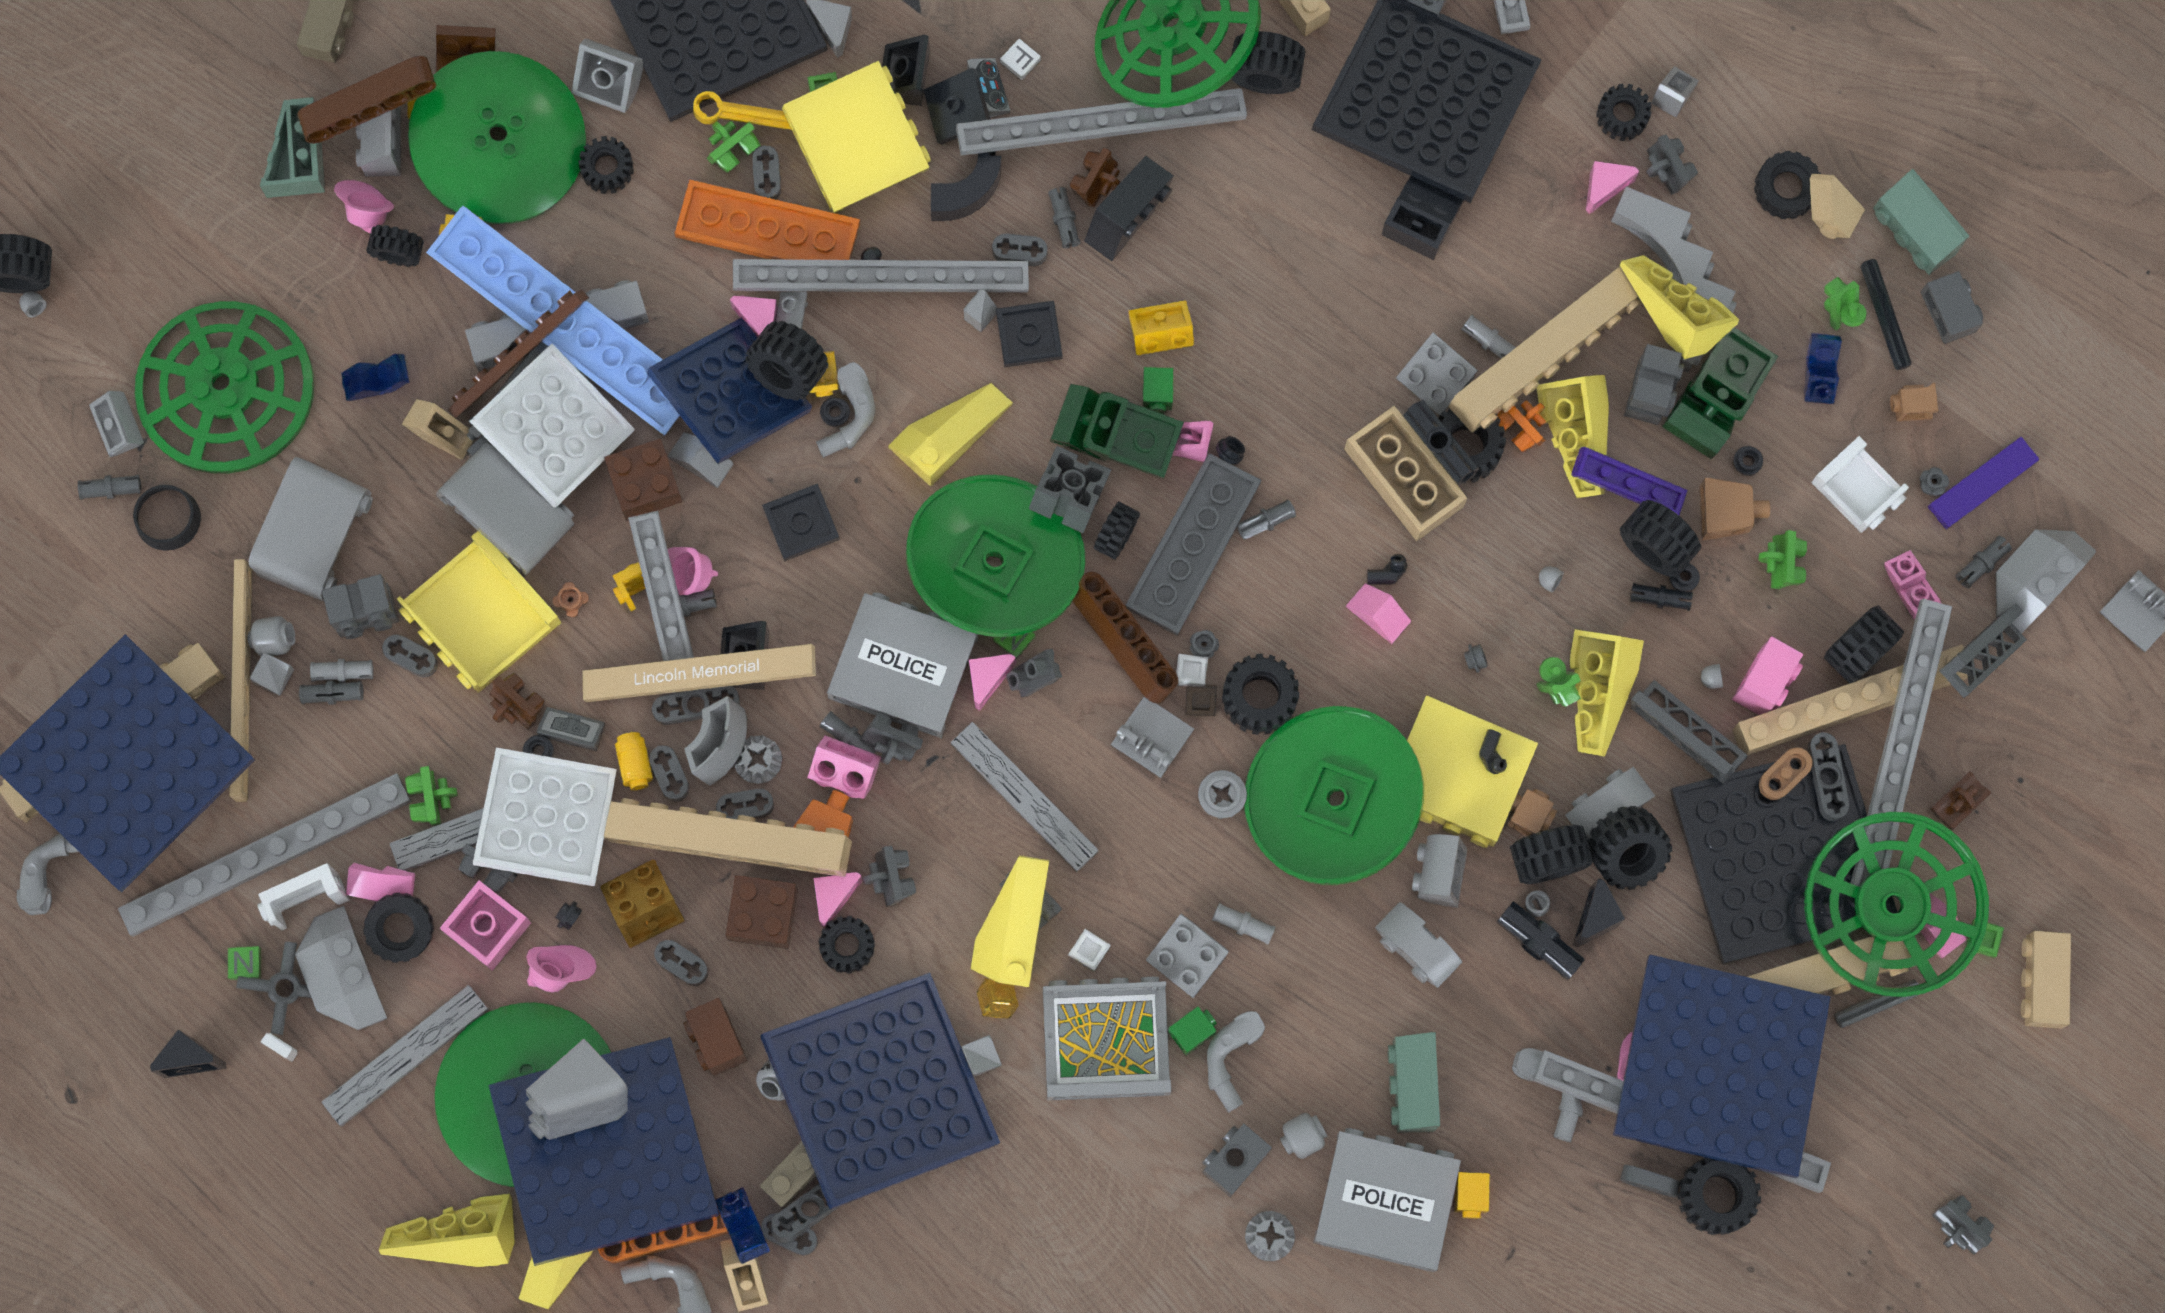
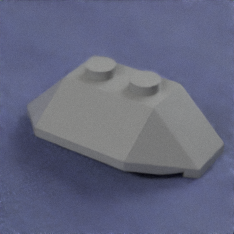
(2039, 572)
(338, 972)

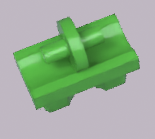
(722, 155)
(1844, 304)
(1781, 560)
(1559, 682)
(425, 783)

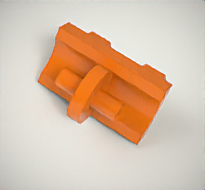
(1529, 435)

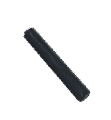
(1886, 314)

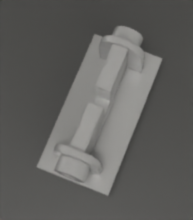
(792, 307)

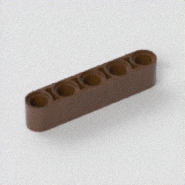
(366, 99)
(1134, 652)

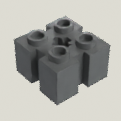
(1653, 384)
(1069, 489)
(360, 606)

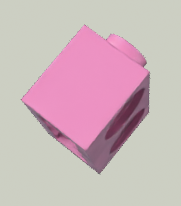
(845, 760)

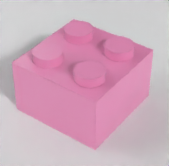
(1768, 675)
(485, 925)

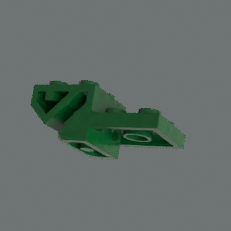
(1720, 392)
(1116, 430)

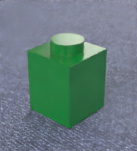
(1158, 389)
(1193, 1030)

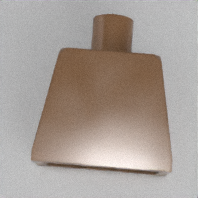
(1728, 508)

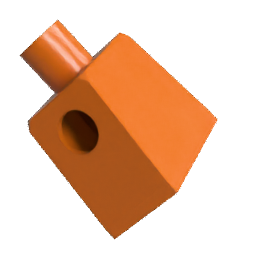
(828, 815)

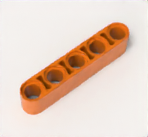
(661, 1242)

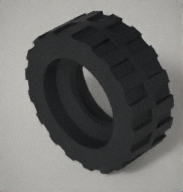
(1765, 190)
(398, 904)

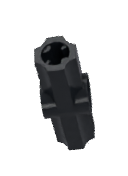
(1451, 456)
(1540, 940)

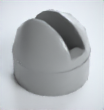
(32, 304)
(1550, 578)
(1712, 677)
(1542, 900)

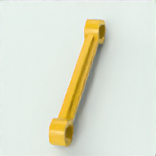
(739, 113)

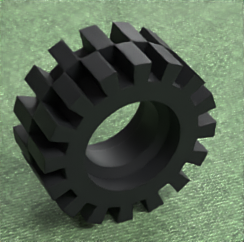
(1628, 96)
(598, 150)
(395, 245)
(1116, 530)
(860, 957)

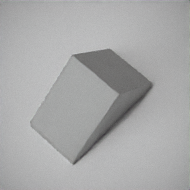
(832, 21)
(1674, 91)
(695, 458)

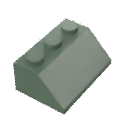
(1920, 222)
(1414, 1083)

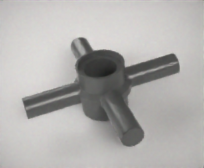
(268, 986)

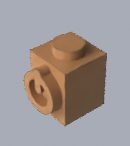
(1532, 812)

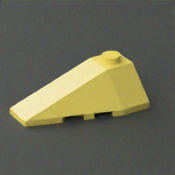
(1682, 316)
(1577, 418)
(945, 435)
(1607, 673)
(1009, 935)
(468, 1236)
(547, 1281)

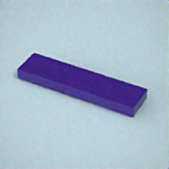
(1626, 480)
(1983, 483)

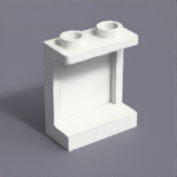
(1859, 486)
(299, 890)

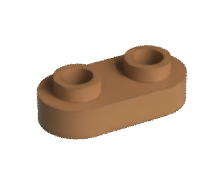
(1784, 774)

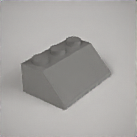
(380, 145)

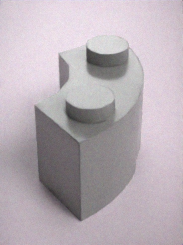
(718, 741)
(1621, 791)
(1430, 957)

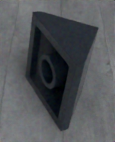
(908, 66)
(745, 638)
(1599, 914)
(184, 1057)

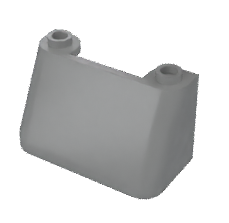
(506, 508)
(307, 528)
(576, 1094)

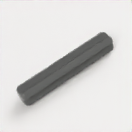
(1870, 1007)

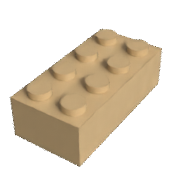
(1405, 473)

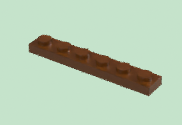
(525, 344)

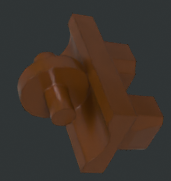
(1099, 180)
(513, 706)
(1960, 801)

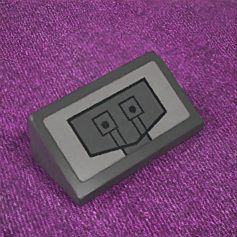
(571, 729)

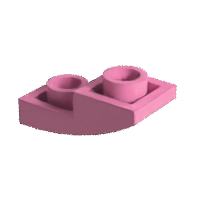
(1910, 581)
(374, 883)

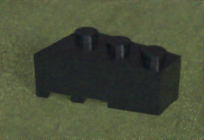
(1128, 207)

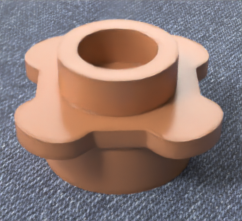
(571, 608)

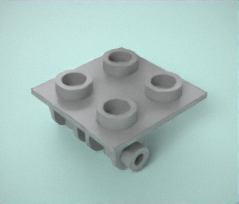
(1436, 373)
(2138, 611)
(1152, 737)
(1187, 955)

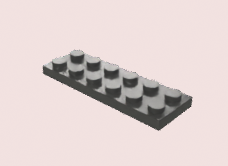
(1193, 544)

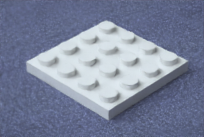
(552, 425)
(544, 817)

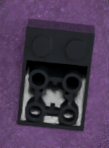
(1421, 217)

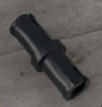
(1661, 596)

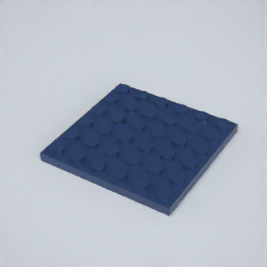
(123, 763)
(1722, 1066)
(879, 1090)
(613, 1177)

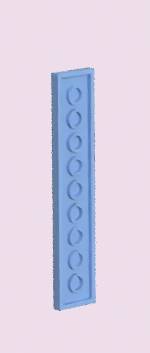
(528, 290)

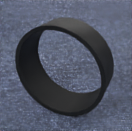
(182, 538)

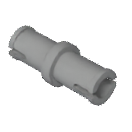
(1487, 337)
(341, 670)
(1243, 923)

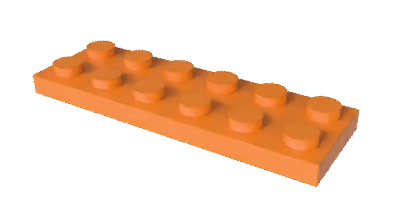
(763, 225)

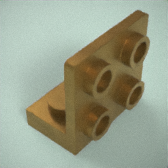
(641, 903)

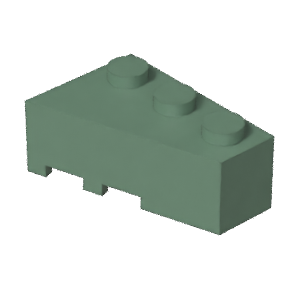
(293, 163)

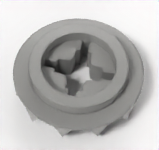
(759, 773)
(1220, 780)
(1279, 1247)

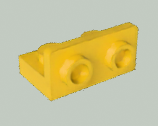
(1161, 327)

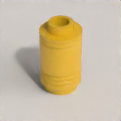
(633, 761)

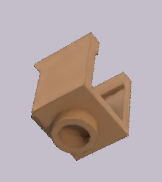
(1914, 402)

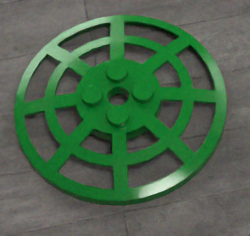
(1174, 41)
(232, 400)
(1914, 904)

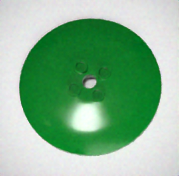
(489, 177)
(993, 519)
(1309, 762)
(492, 1050)

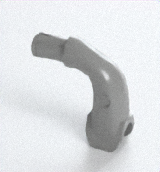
(856, 386)
(33, 892)
(1242, 1030)
(1570, 1107)
(689, 1285)

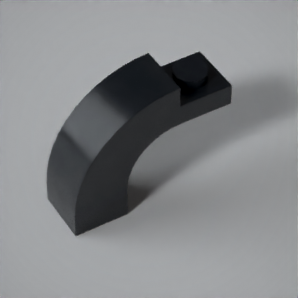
(967, 196)

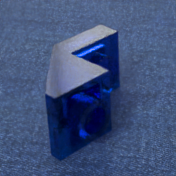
(1821, 368)
(371, 379)
(742, 1225)

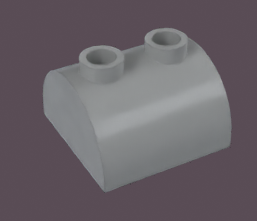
(606, 75)
(1441, 870)

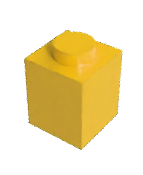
(1472, 1194)

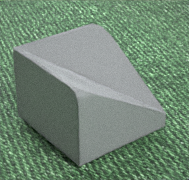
(980, 310)
(271, 674)
(981, 1056)

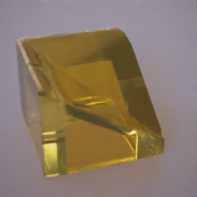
(997, 999)

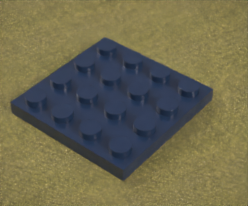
(720, 395)

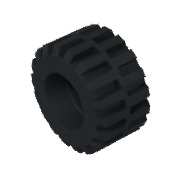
(1273, 64)
(24, 264)
(786, 360)
(1491, 438)
(1660, 538)
(1864, 644)
(1260, 669)
(1551, 854)
(1638, 863)
(1697, 1210)

